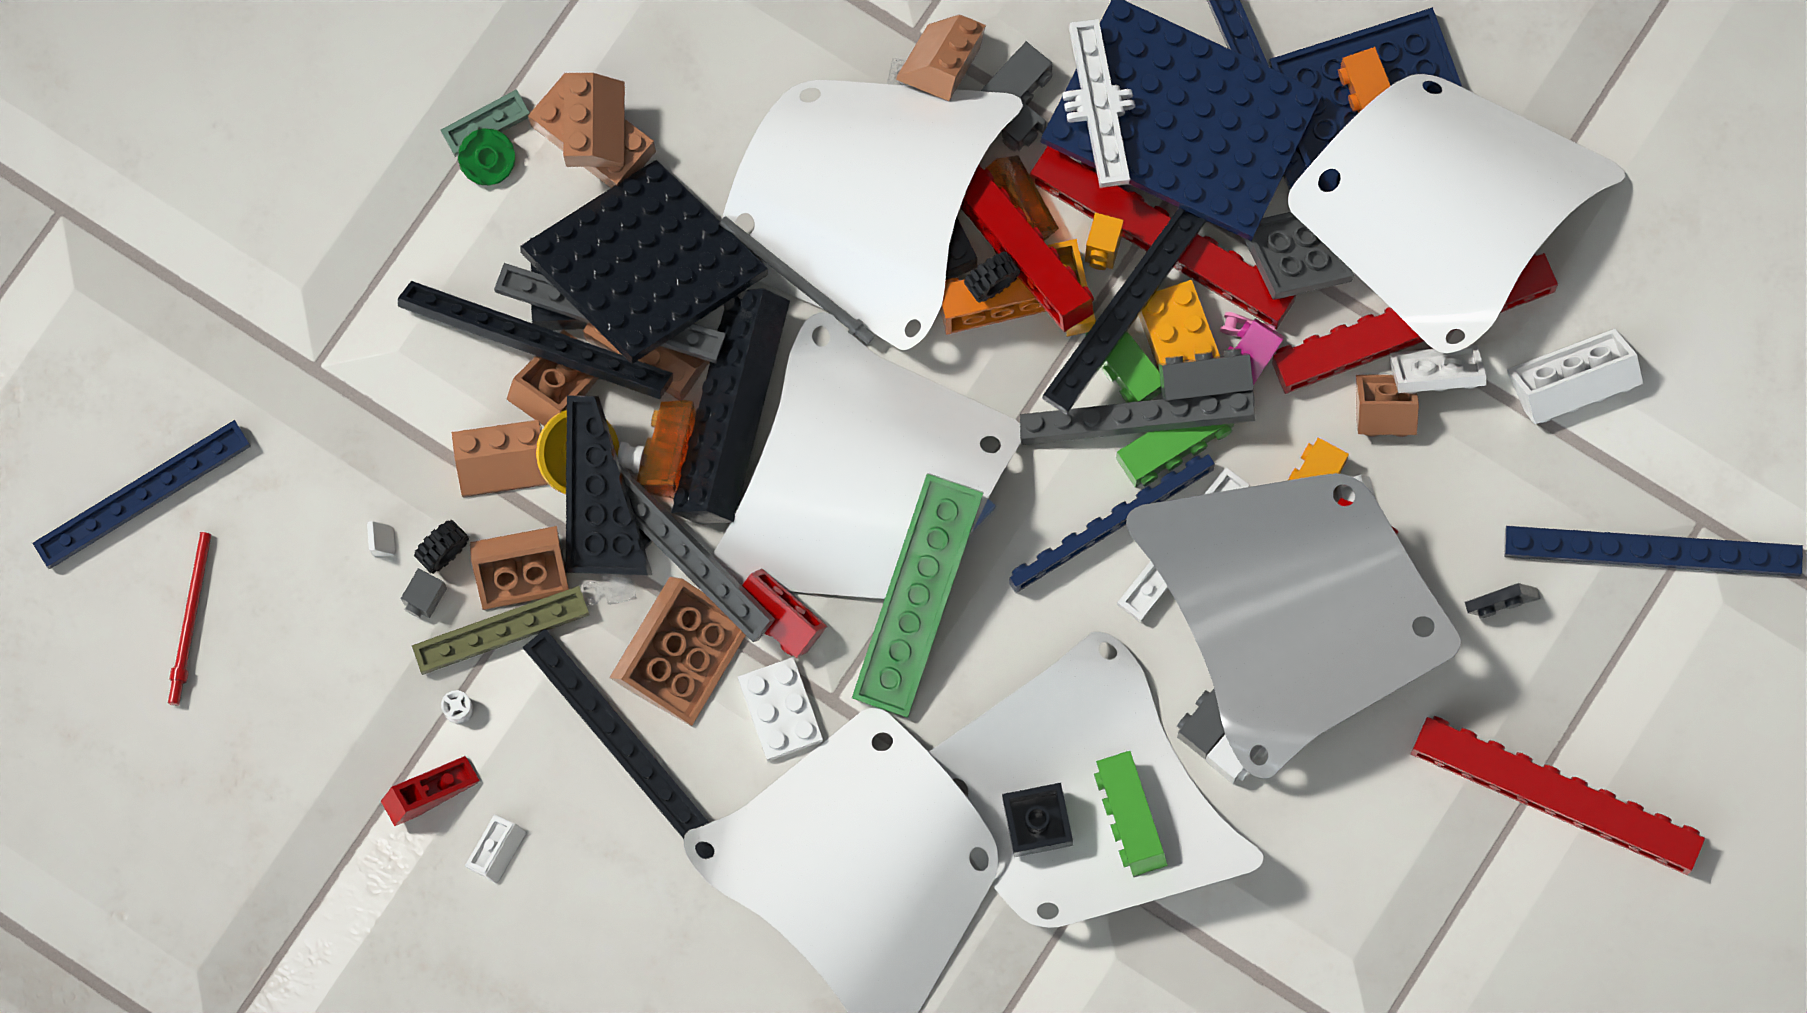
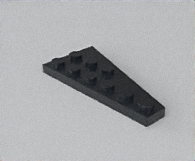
(599, 513)

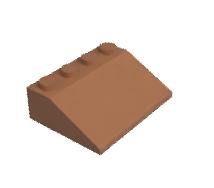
(679, 651)

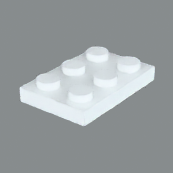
(1436, 370)
(780, 709)

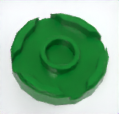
(486, 156)

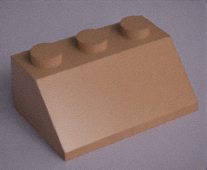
(943, 56)
(593, 120)
(497, 458)
(519, 567)

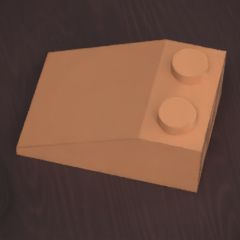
(544, 387)

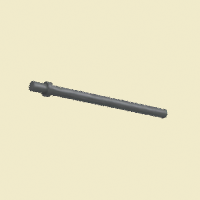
(798, 281)

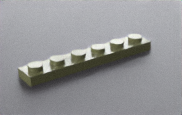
(500, 630)

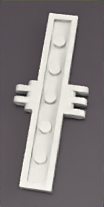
(1098, 103)
(1149, 584)

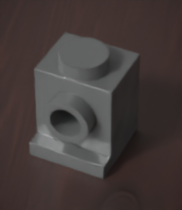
(1023, 129)

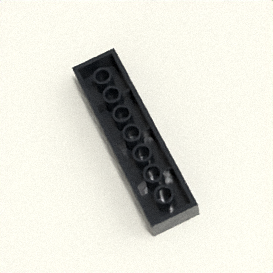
(730, 408)

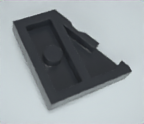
(1504, 598)

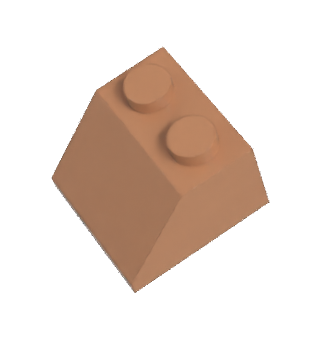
(1383, 409)

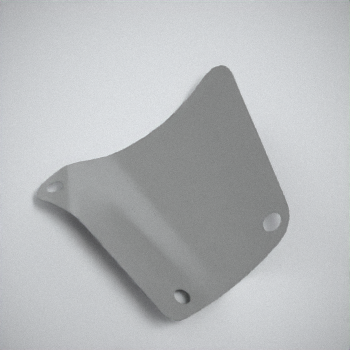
(1293, 606)

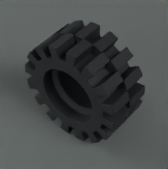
(992, 277)
(441, 546)

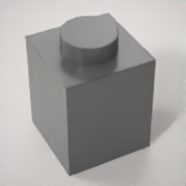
(423, 594)

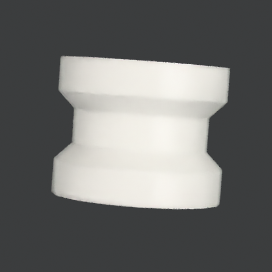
(631, 457)
(452, 702)

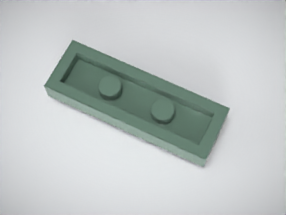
(497, 115)

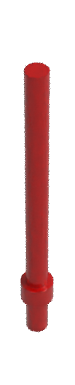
(178, 673)

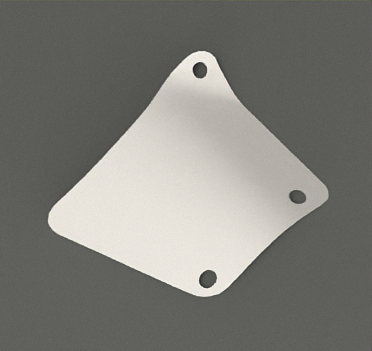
(866, 193)
(1444, 202)
(851, 466)
(1055, 734)
(858, 863)

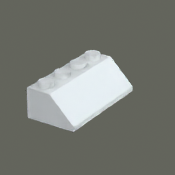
(1576, 376)

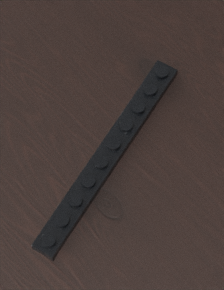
(1123, 310)
(535, 340)
(617, 737)

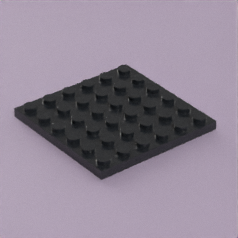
(643, 261)

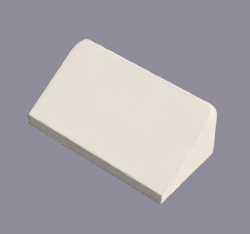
(495, 848)

